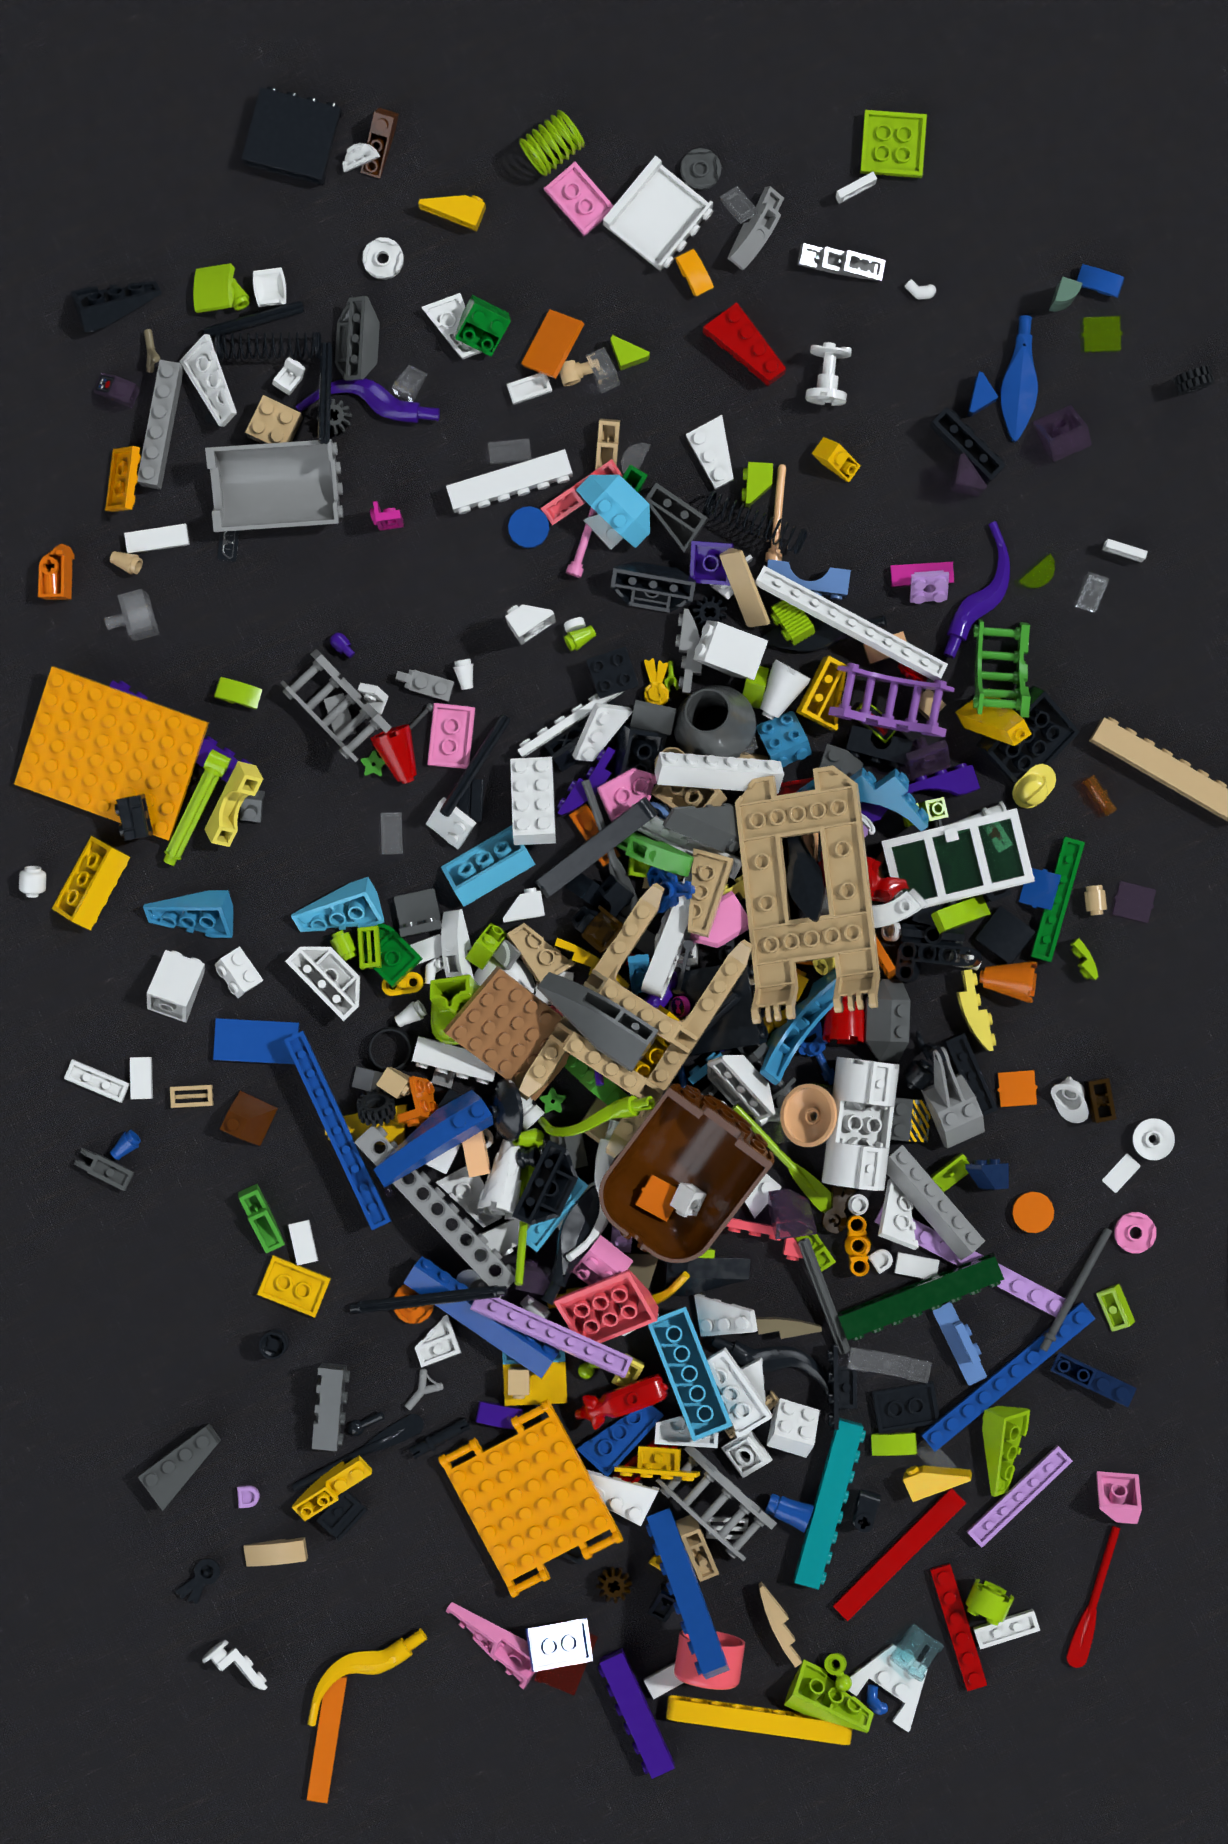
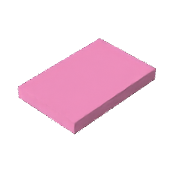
(579, 198)
(451, 736)

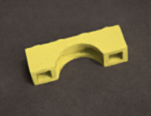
(223, 821)

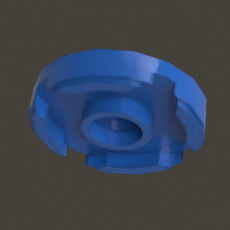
(528, 527)

